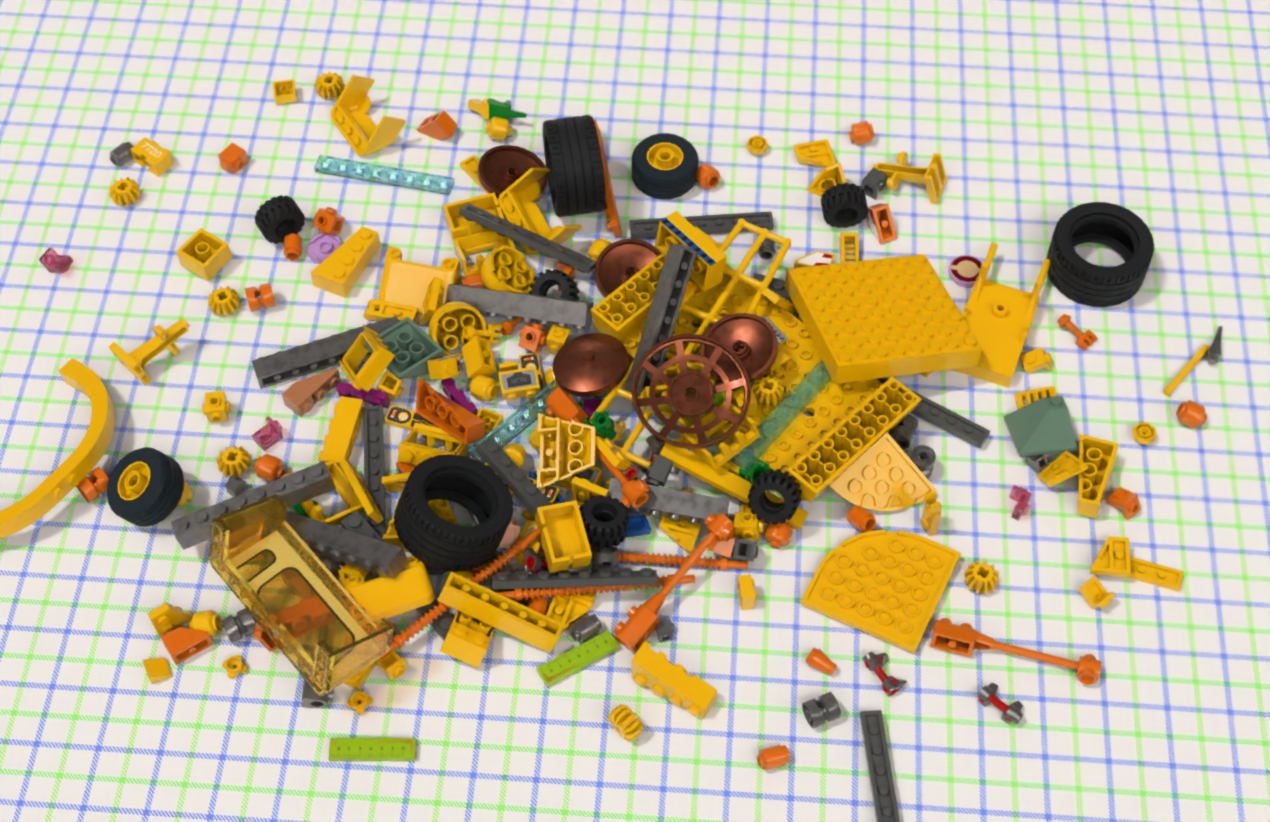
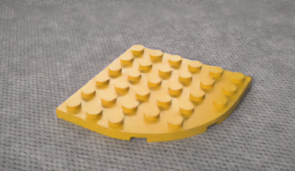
(883, 584)

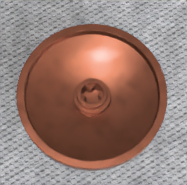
(504, 165)
(621, 262)
(749, 339)
(590, 364)

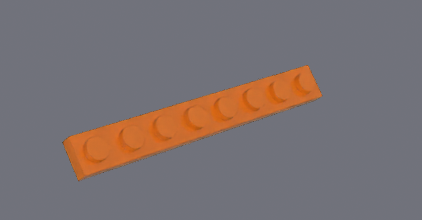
(611, 209)

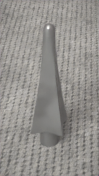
(1215, 348)

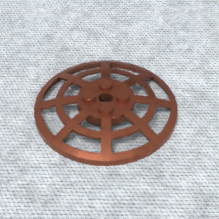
(694, 381)

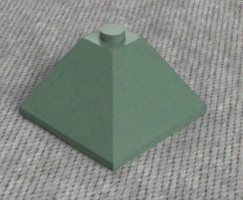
(411, 349)
(1041, 427)

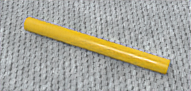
(1187, 368)

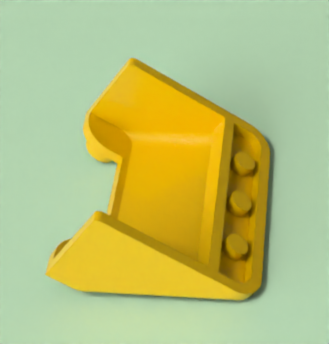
(408, 281)

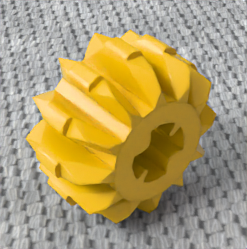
(329, 85)
(124, 192)
(223, 301)
(768, 390)
(233, 461)
(981, 577)
(625, 722)

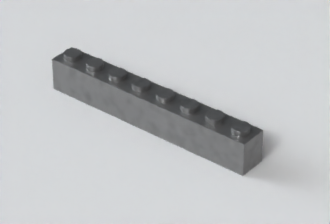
(523, 305)
(663, 309)
(311, 356)
(292, 489)
(349, 546)

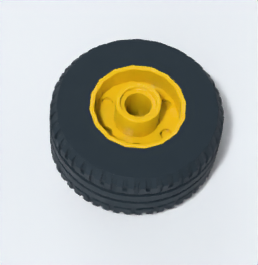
(664, 166)
(145, 487)

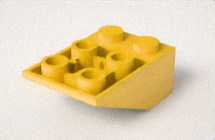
(467, 639)

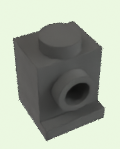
(873, 183)
(659, 471)
(745, 550)

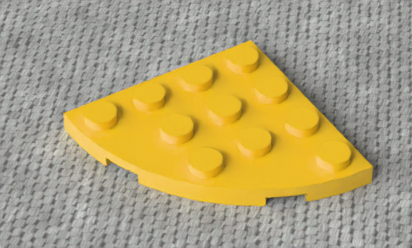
(883, 479)

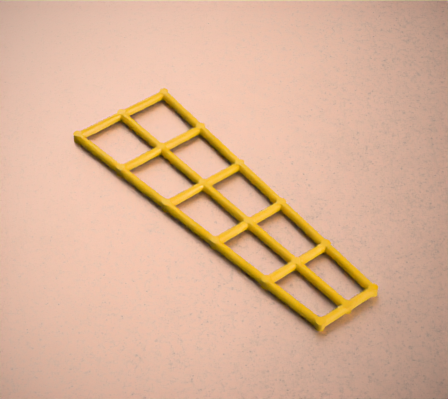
(708, 319)

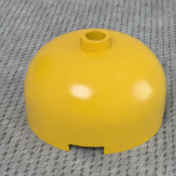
(500, 277)
(448, 323)

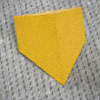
(827, 178)

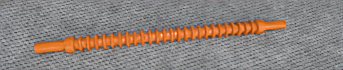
(521, 545)
(723, 563)
(519, 594)

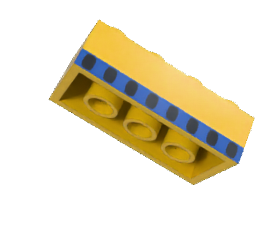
(709, 260)

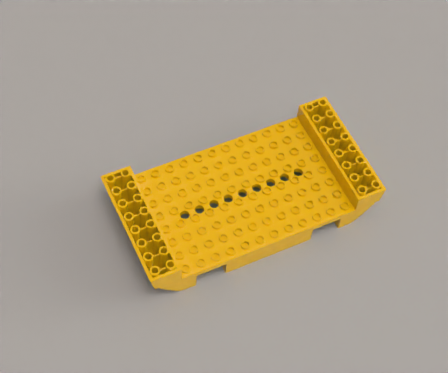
(812, 448)

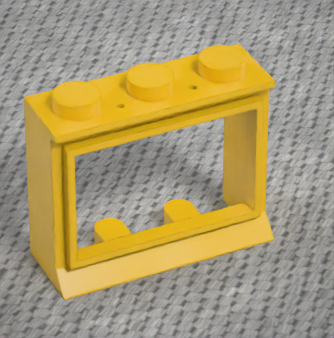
(477, 243)
(374, 365)
(726, 451)
(414, 453)
(345, 491)

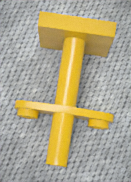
(933, 176)
(138, 358)

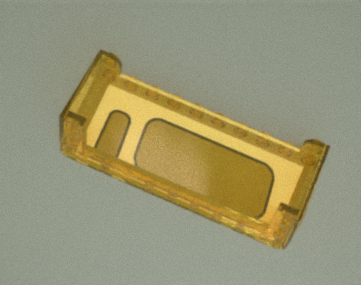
(295, 595)

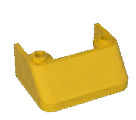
(354, 123)
(520, 209)
(388, 596)

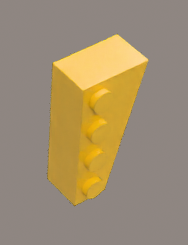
(346, 264)
(1093, 482)
(672, 682)

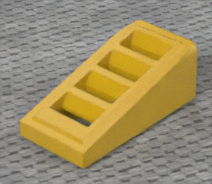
(852, 238)
(1035, 394)

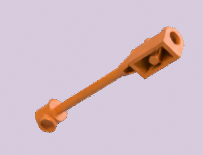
(563, 406)
(643, 619)
(964, 639)

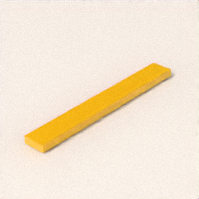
(721, 478)

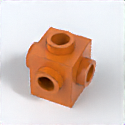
(328, 221)
(533, 337)

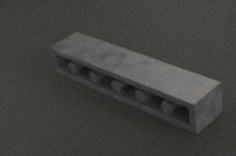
(675, 504)

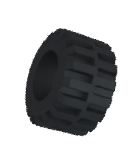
(844, 205)
(279, 218)
(555, 277)
(767, 509)
(604, 521)

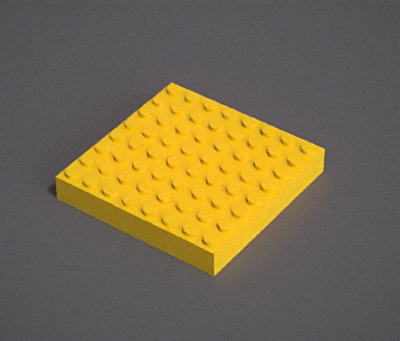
(881, 318)

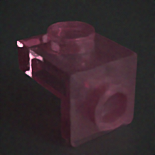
(55, 263)
(269, 434)
(1022, 497)

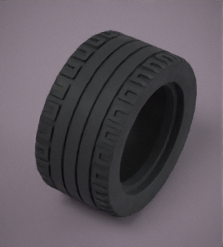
(574, 165)
(1105, 225)
(439, 541)

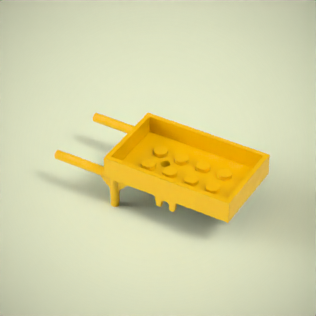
(1000, 323)

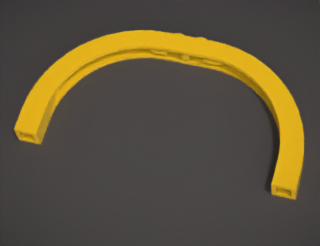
(78, 464)

